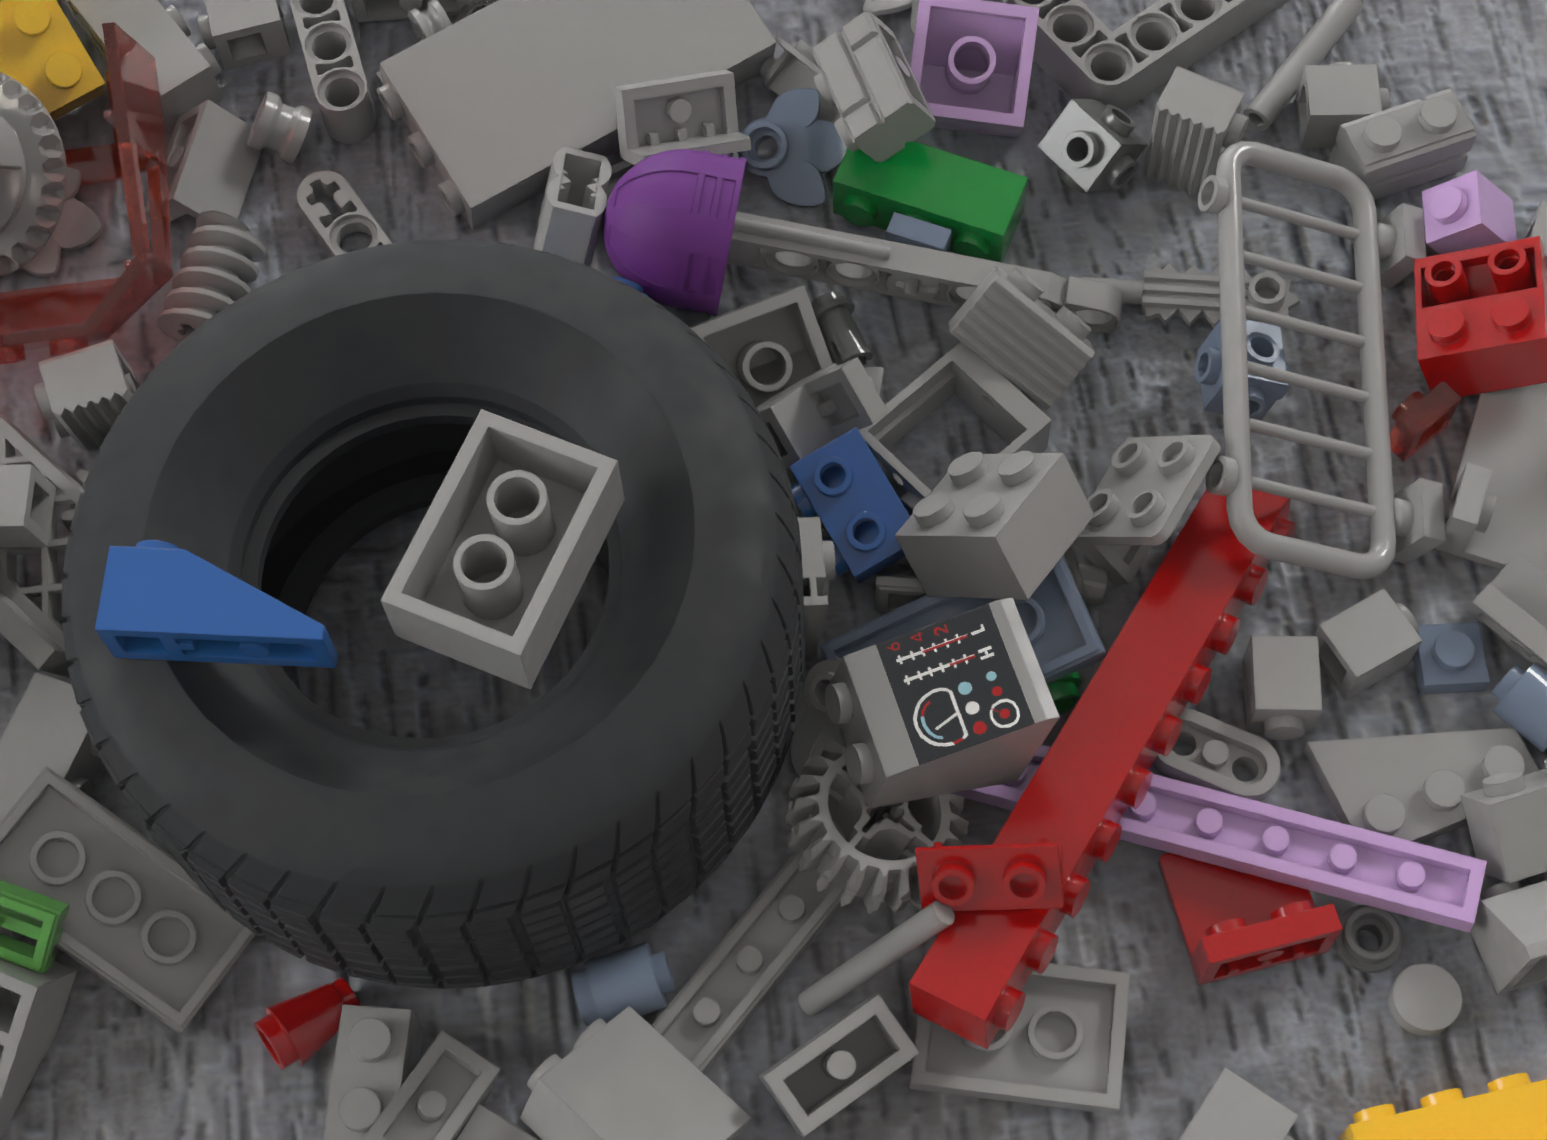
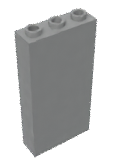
(541, 75)

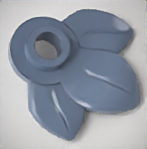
(804, 148)

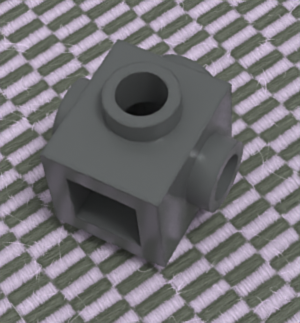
(1093, 146)

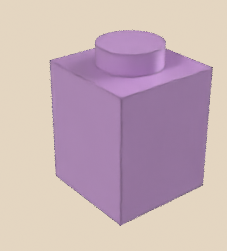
(1467, 214)

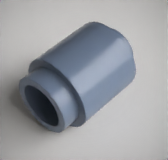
(1524, 702)
(623, 980)

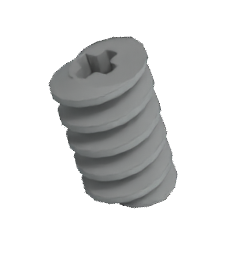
(210, 273)

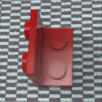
(1243, 920)

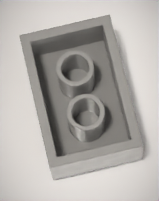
(504, 548)

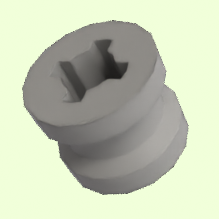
(279, 127)

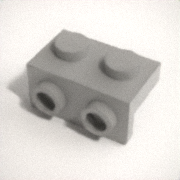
(679, 114)

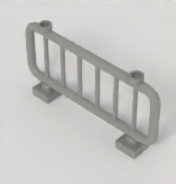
(1384, 254)

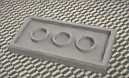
(130, 901)

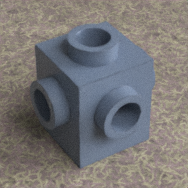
(1264, 348)

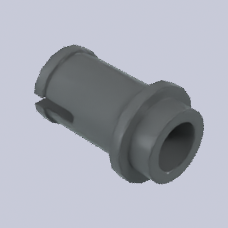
(840, 328)

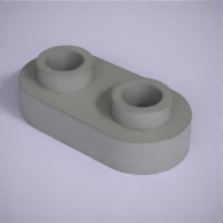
(1216, 751)

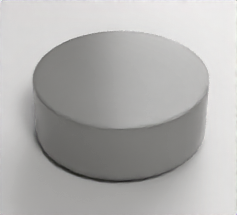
(1425, 999)

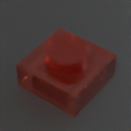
(1421, 419)

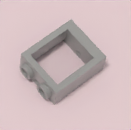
(976, 385)

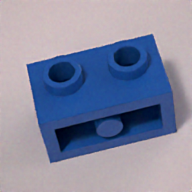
(853, 502)

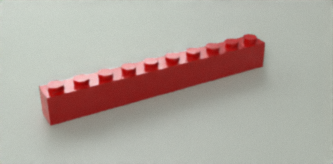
(1102, 763)

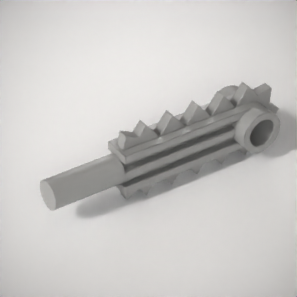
(1197, 295)

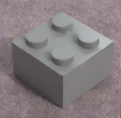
(995, 525)

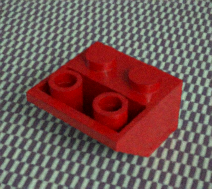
(1483, 317)

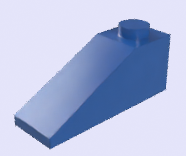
(182, 608)

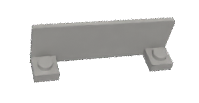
(1502, 474)

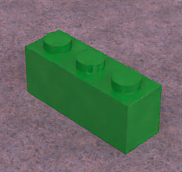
(936, 187)

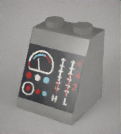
(942, 707)

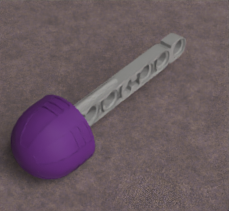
(679, 226)

